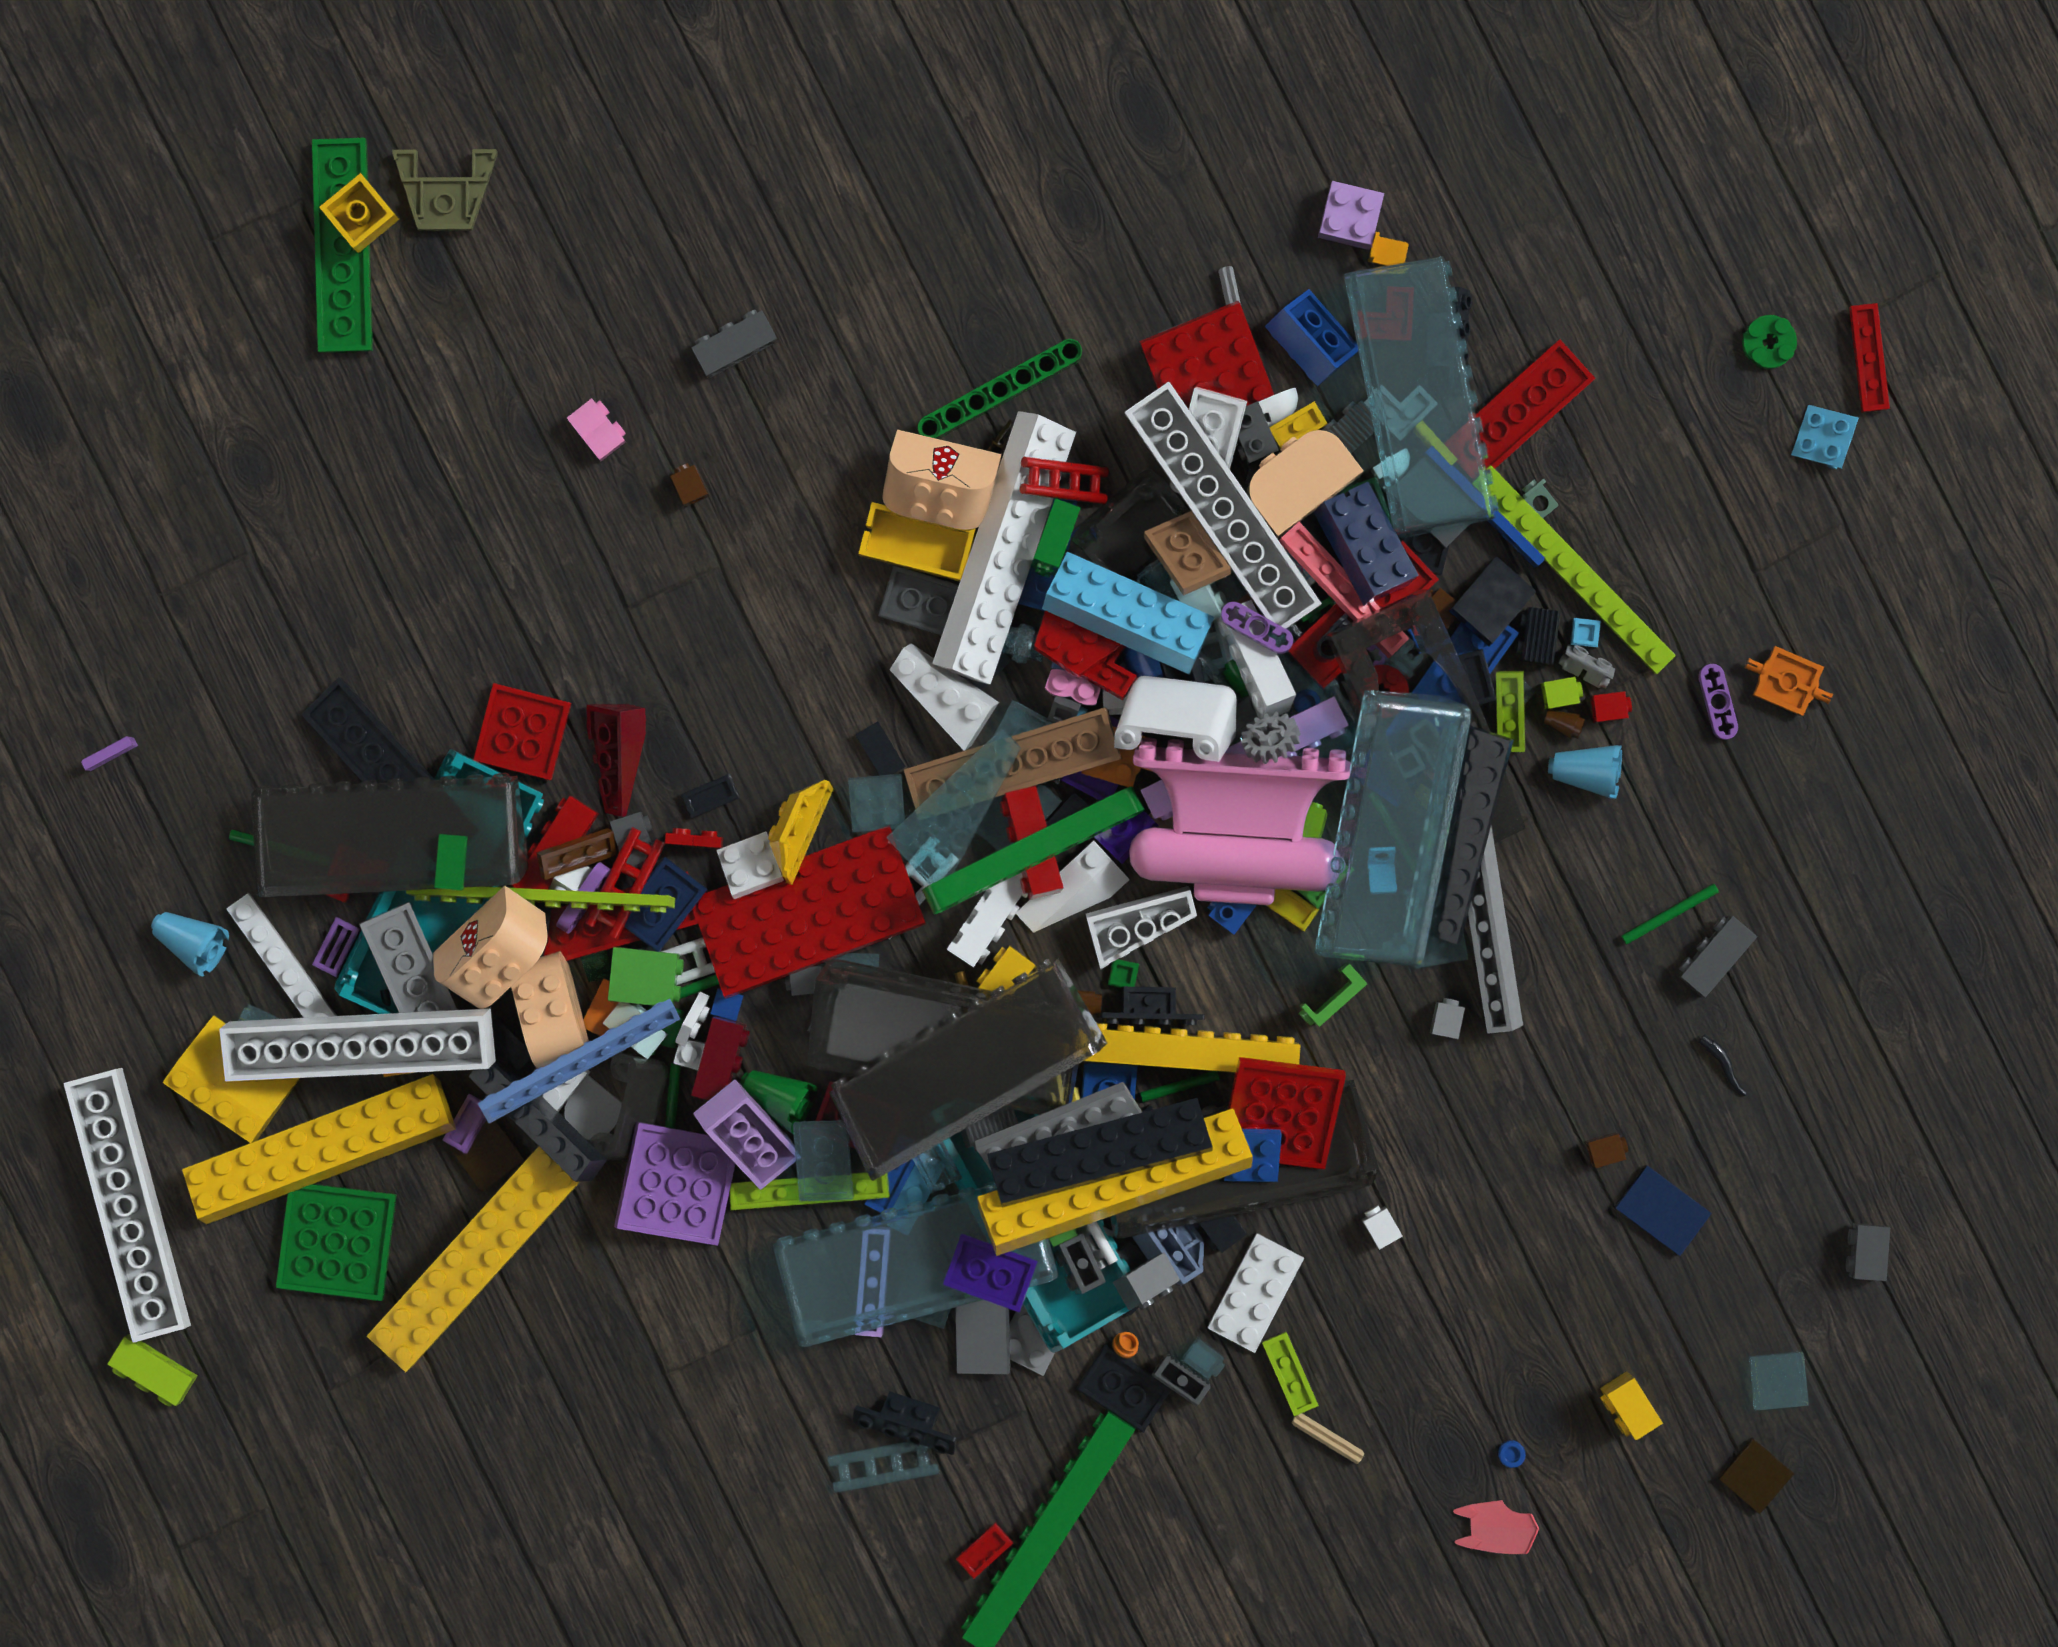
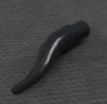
(1720, 1054)

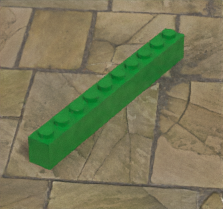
(1048, 1531)

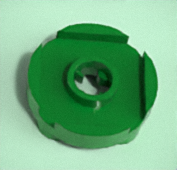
(1757, 332)

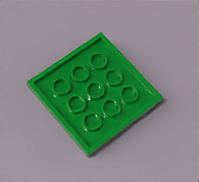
(336, 1241)

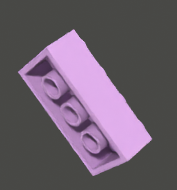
(747, 1134)

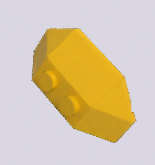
(797, 826)

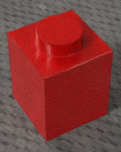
(1610, 706)

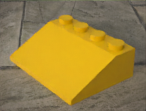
(239, 1105)

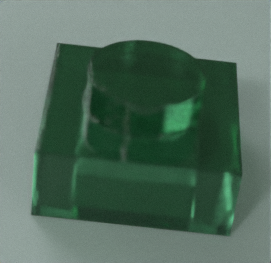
(596, 965)

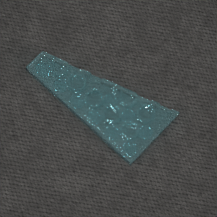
(946, 822)

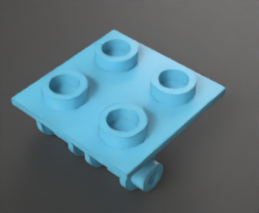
(1825, 436)

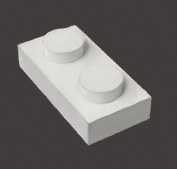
(690, 1025)

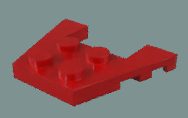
(1071, 645)

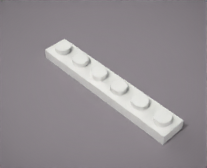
(279, 958)

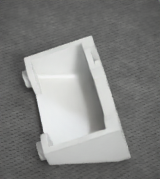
(1179, 710)

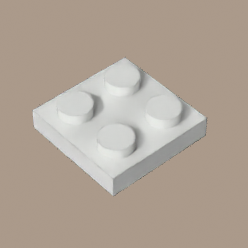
(749, 865)

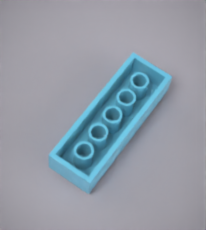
(1128, 612)

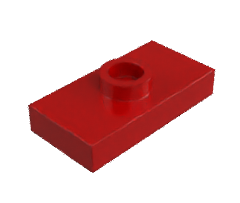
(984, 1550)

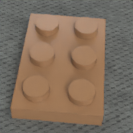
(1187, 553)

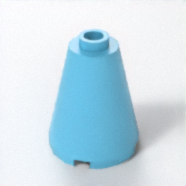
(1589, 769)
(191, 940)

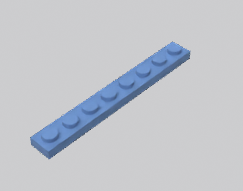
(579, 1060)

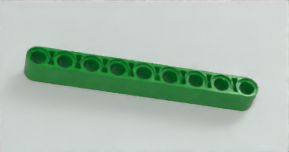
(1032, 850)

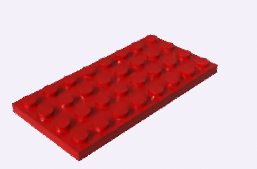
(834, 907)

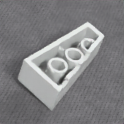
(1259, 667)
(945, 695)
(986, 921)
(1138, 922)

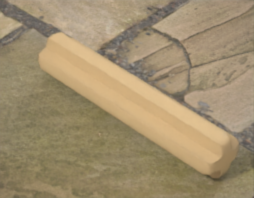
(1328, 1438)

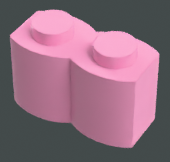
(596, 429)
(1066, 685)

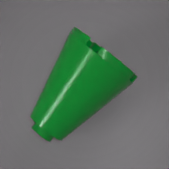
(780, 1097)

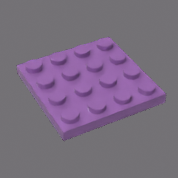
(675, 1185)

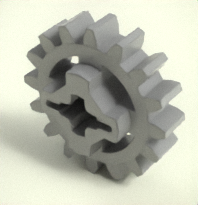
(1270, 737)

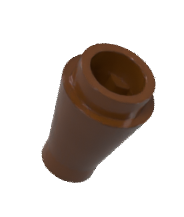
(1565, 723)

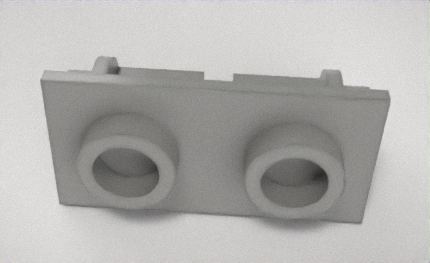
(1596, 669)

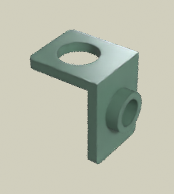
(1536, 489)

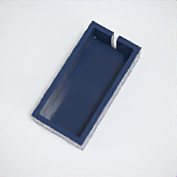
(1365, 543)

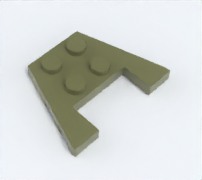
(445, 201)

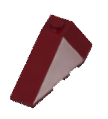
(618, 743)

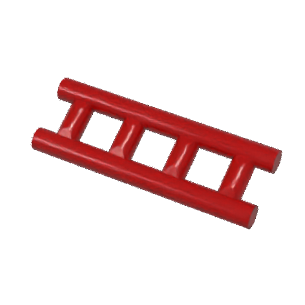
(1053, 490)
(621, 866)

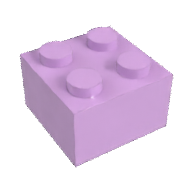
(1350, 215)

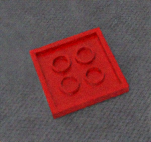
(522, 731)

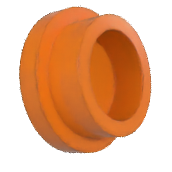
(1125, 1344)

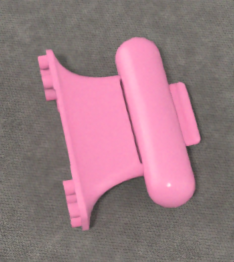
(1237, 823)

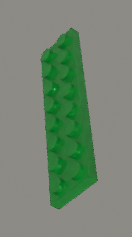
(341, 272)

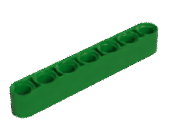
(1009, 380)

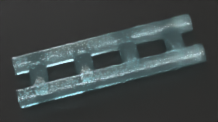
(872, 1477)

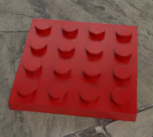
(1209, 354)
(1290, 1098)

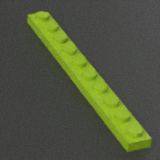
(1580, 576)
(554, 898)

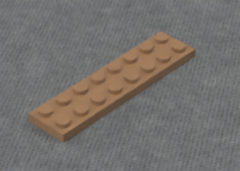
(1044, 756)

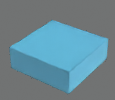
(1585, 632)

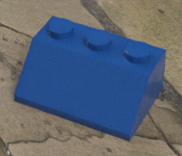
(1312, 337)

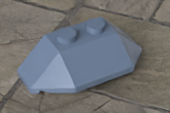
(1182, 1247)

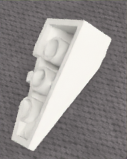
(1086, 882)

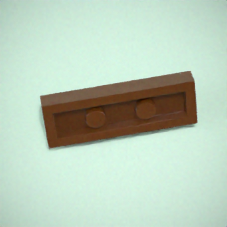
(576, 853)

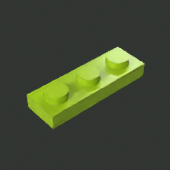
(1511, 707)
(1290, 1373)

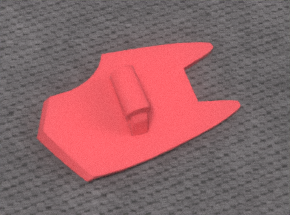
(1498, 1528)

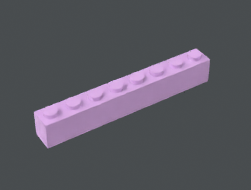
(1313, 725)

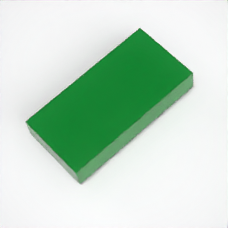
(451, 862)

